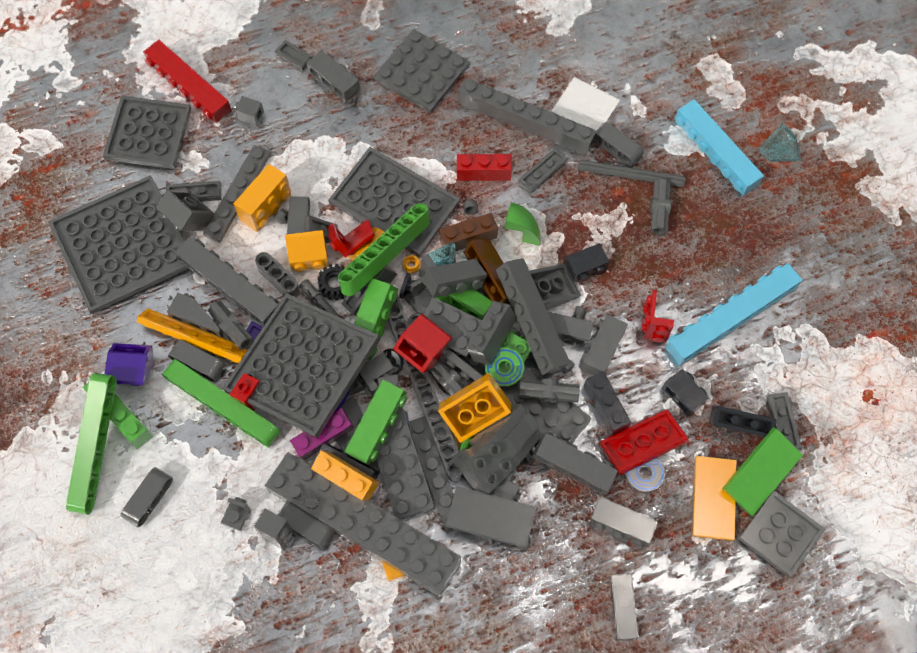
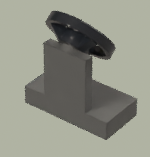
(418, 285)
(378, 367)

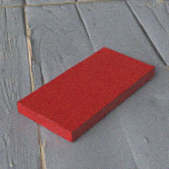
(643, 442)

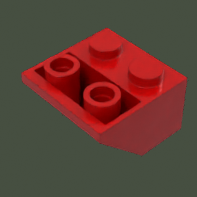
(422, 343)

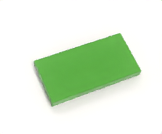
(762, 471)

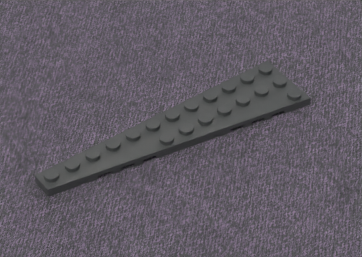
(558, 418)

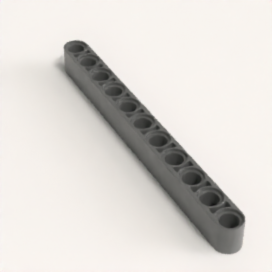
(423, 390)

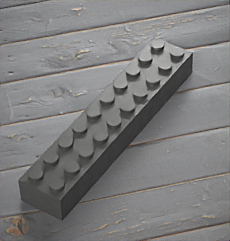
(365, 525)

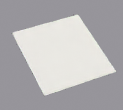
(585, 104)

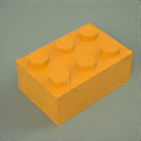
(263, 198)
(475, 407)

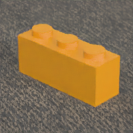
(345, 475)

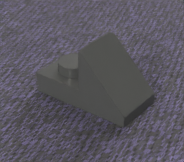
(315, 224)

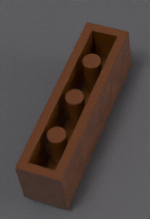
(490, 261)

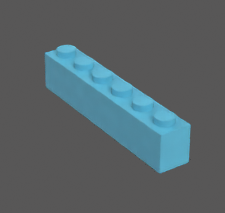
(718, 147)

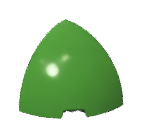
(522, 220)

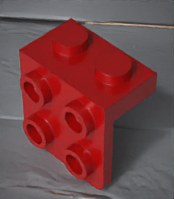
(353, 240)
(653, 327)

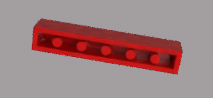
(187, 81)

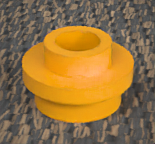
(411, 259)

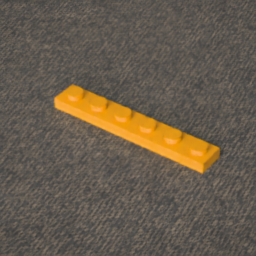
(191, 335)

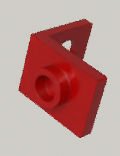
(244, 389)

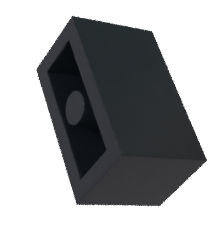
(587, 263)
(685, 392)

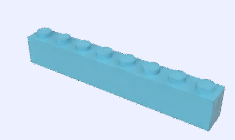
(733, 314)

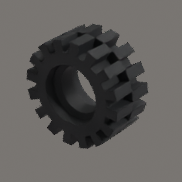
(323, 282)

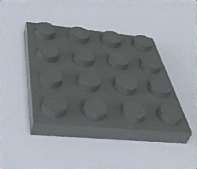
(421, 70)
(147, 132)

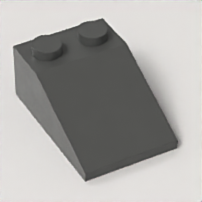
(555, 285)

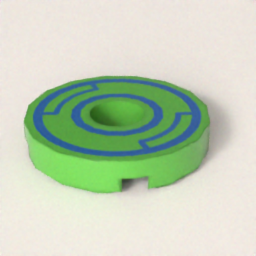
(516, 367)

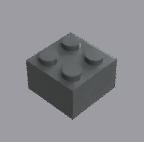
(184, 210)

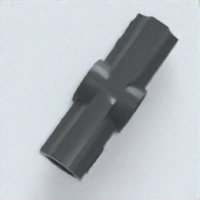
(660, 207)
(230, 325)
(446, 378)
(549, 390)

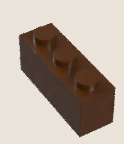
(463, 232)

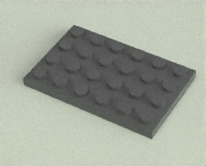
(385, 190)

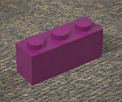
(336, 427)

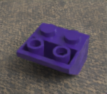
(129, 363)

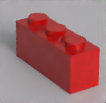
(484, 167)

